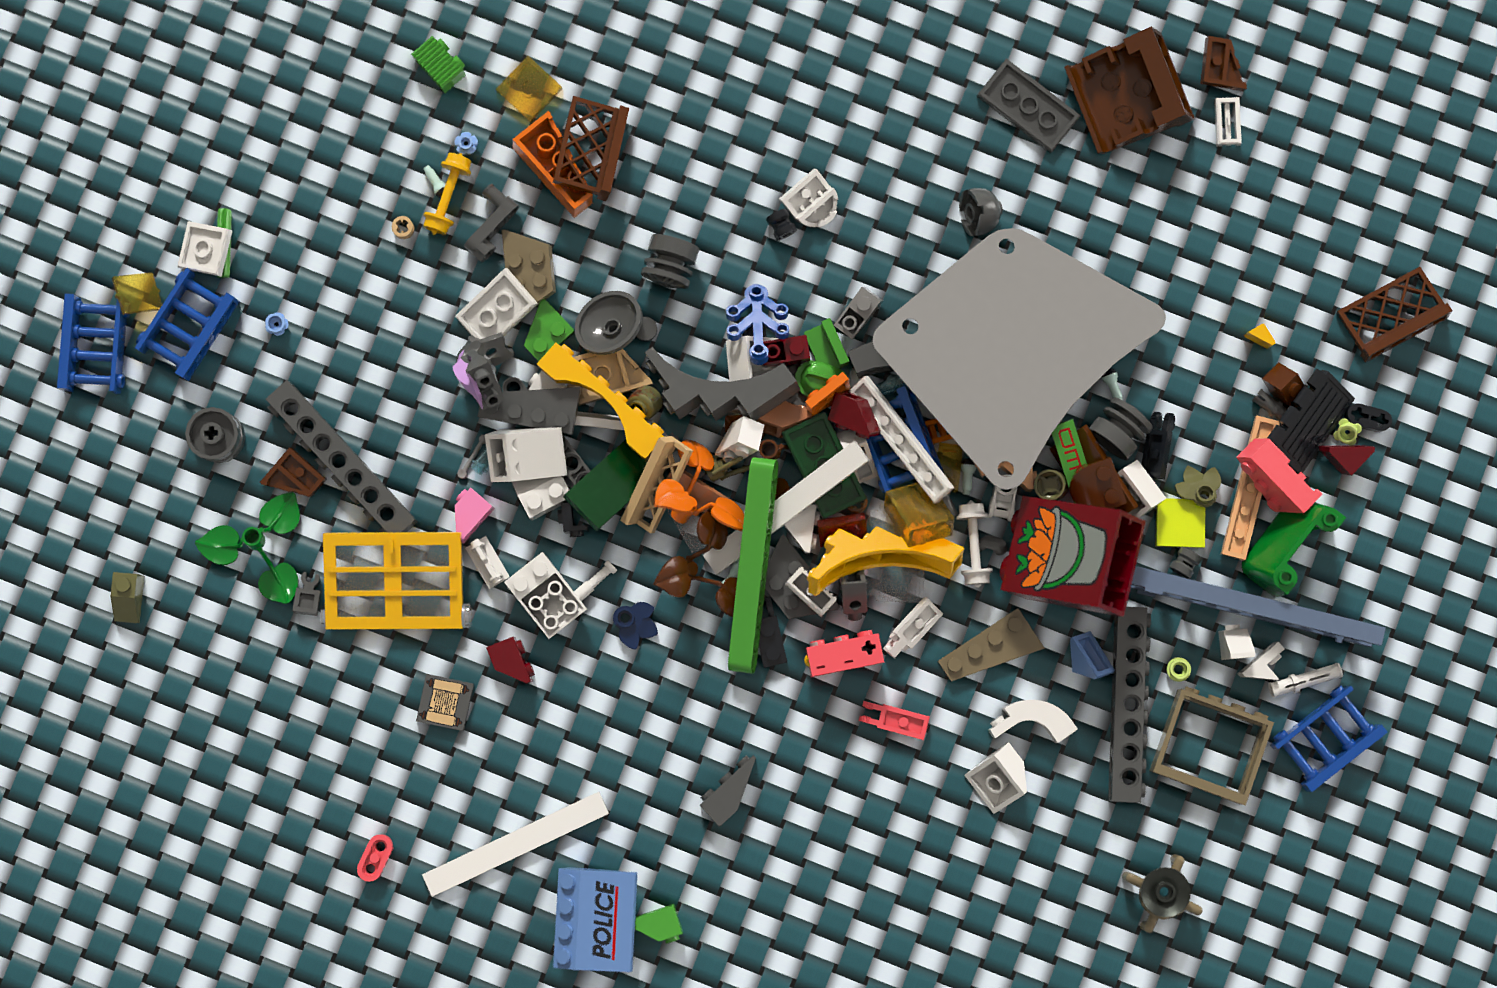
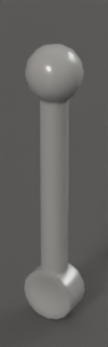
(462, 473)

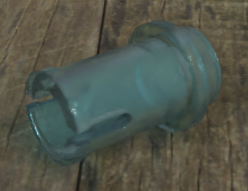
(481, 463)

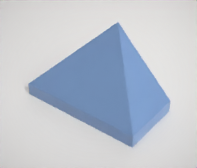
(1088, 657)

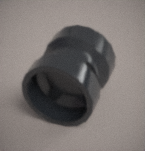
(781, 224)

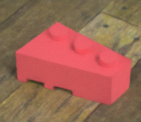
(1275, 478)

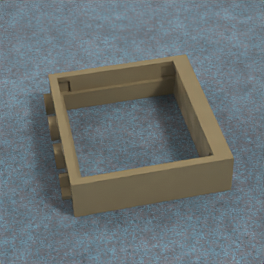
(1236, 711)

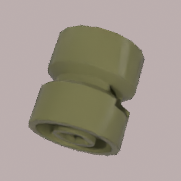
(1051, 485)

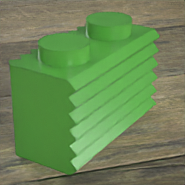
(439, 64)

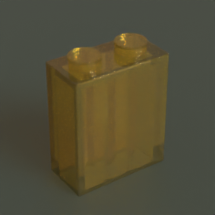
(917, 516)

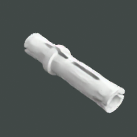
(1297, 682)

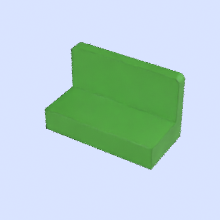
(826, 344)

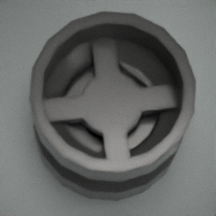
(1185, 562)

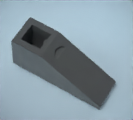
(726, 799)

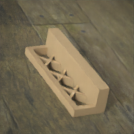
(649, 480)

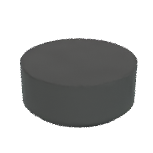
(647, 330)

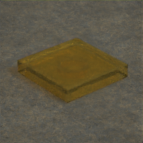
(529, 88)

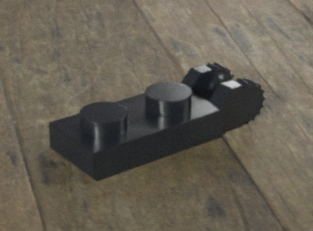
(1158, 445)
(770, 640)

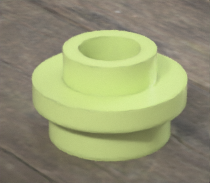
(1186, 669)

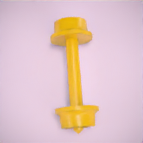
(457, 165)

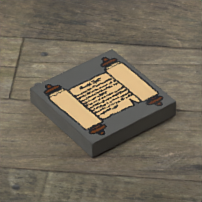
(445, 702)

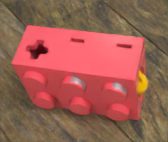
(843, 654)

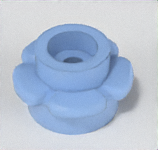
(466, 149)
(270, 324)

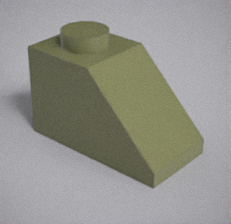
(127, 596)

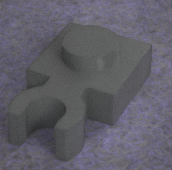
(307, 598)

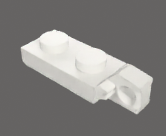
(913, 627)

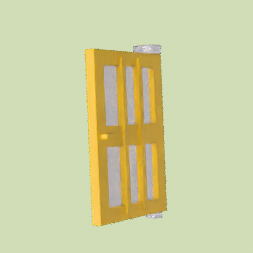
(394, 581)

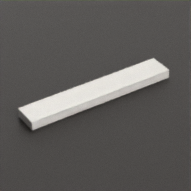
(904, 442)

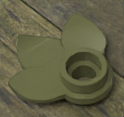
(1196, 484)

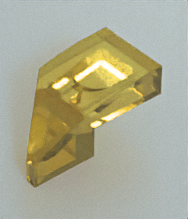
(950, 459)

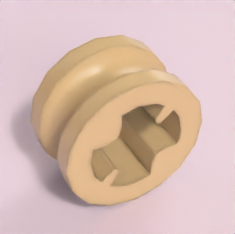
(402, 219)

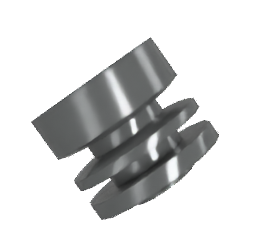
(669, 263)
(1123, 424)

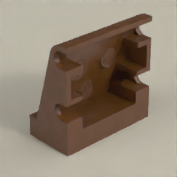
(1129, 91)

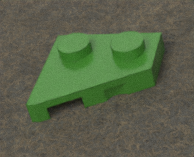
(546, 330)

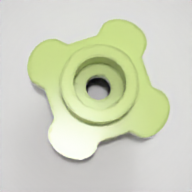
(1350, 438)

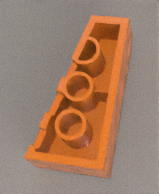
(540, 149)

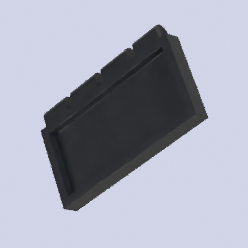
(1312, 419)

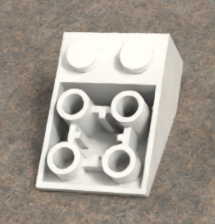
(525, 454)
(545, 595)

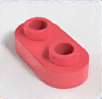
(374, 856)

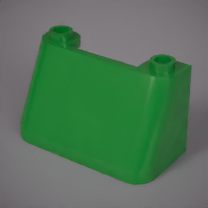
(1269, 556)

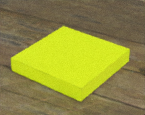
(1180, 524)

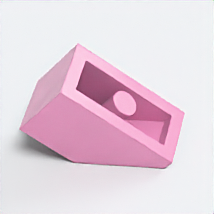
(470, 512)

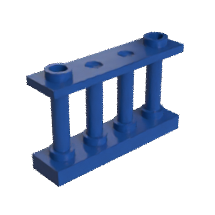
(199, 344)
(71, 354)
(915, 422)
(1350, 747)

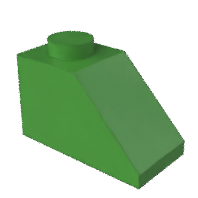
(660, 924)

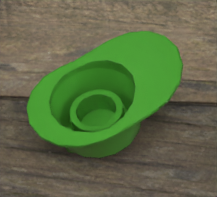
(813, 375)

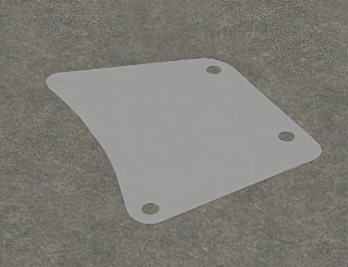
(1012, 345)

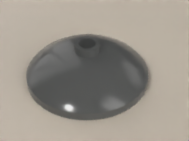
(608, 322)

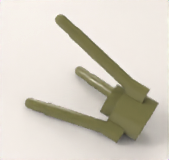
(721, 469)

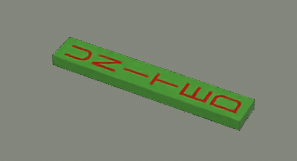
(1068, 448)

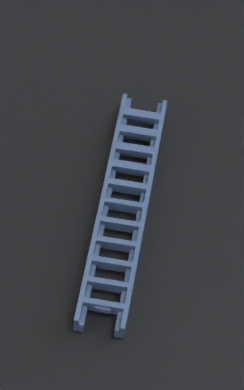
(1153, 583)

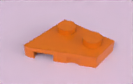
(824, 397)

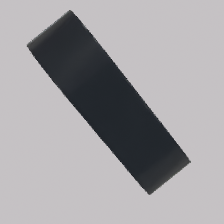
(1369, 412)

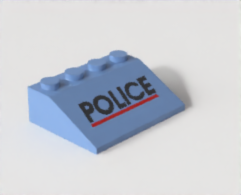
(595, 920)

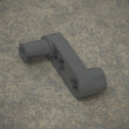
(479, 241)

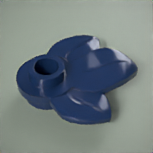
(638, 626)

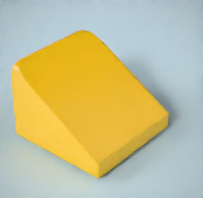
(1261, 336)

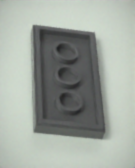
(1028, 105)

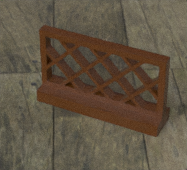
(609, 156)
(1403, 332)

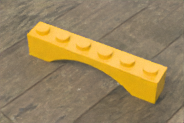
(566, 370)

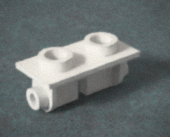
(487, 562)

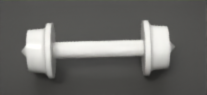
(972, 512)

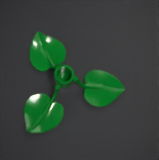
(222, 542)

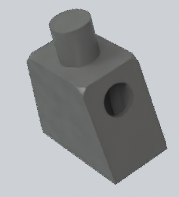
(854, 595)

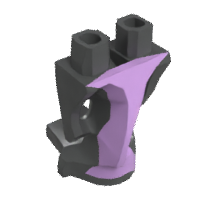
(477, 370)

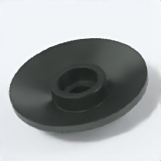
(1177, 896)

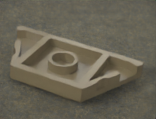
(530, 264)

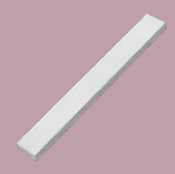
(795, 500)
(515, 844)

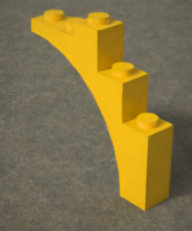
(880, 548)

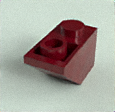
(787, 351)
(853, 413)
(509, 659)

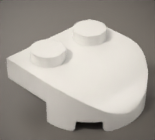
(811, 200)

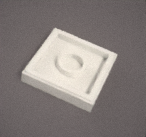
(204, 248)

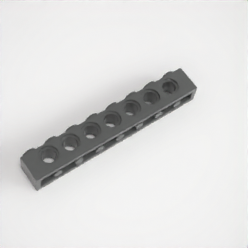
(287, 395)
(1117, 789)

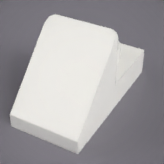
(1258, 666)

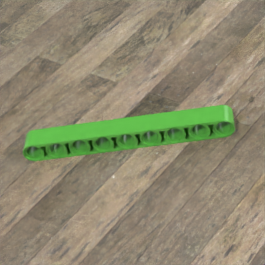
(753, 565)

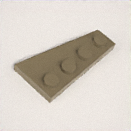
(997, 644)

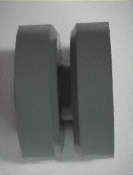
(217, 448)

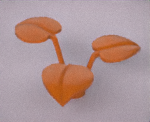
(672, 496)

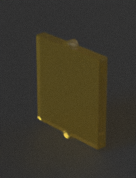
(137, 293)

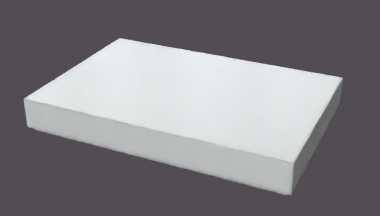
(497, 307)

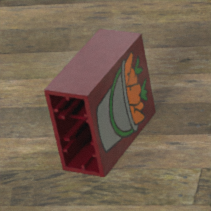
(1072, 555)

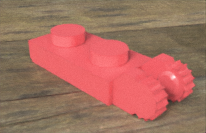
(897, 720)

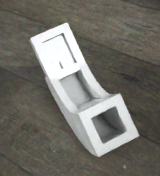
(1048, 715)

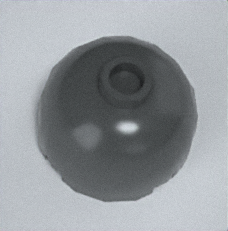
(980, 210)

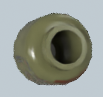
(647, 400)

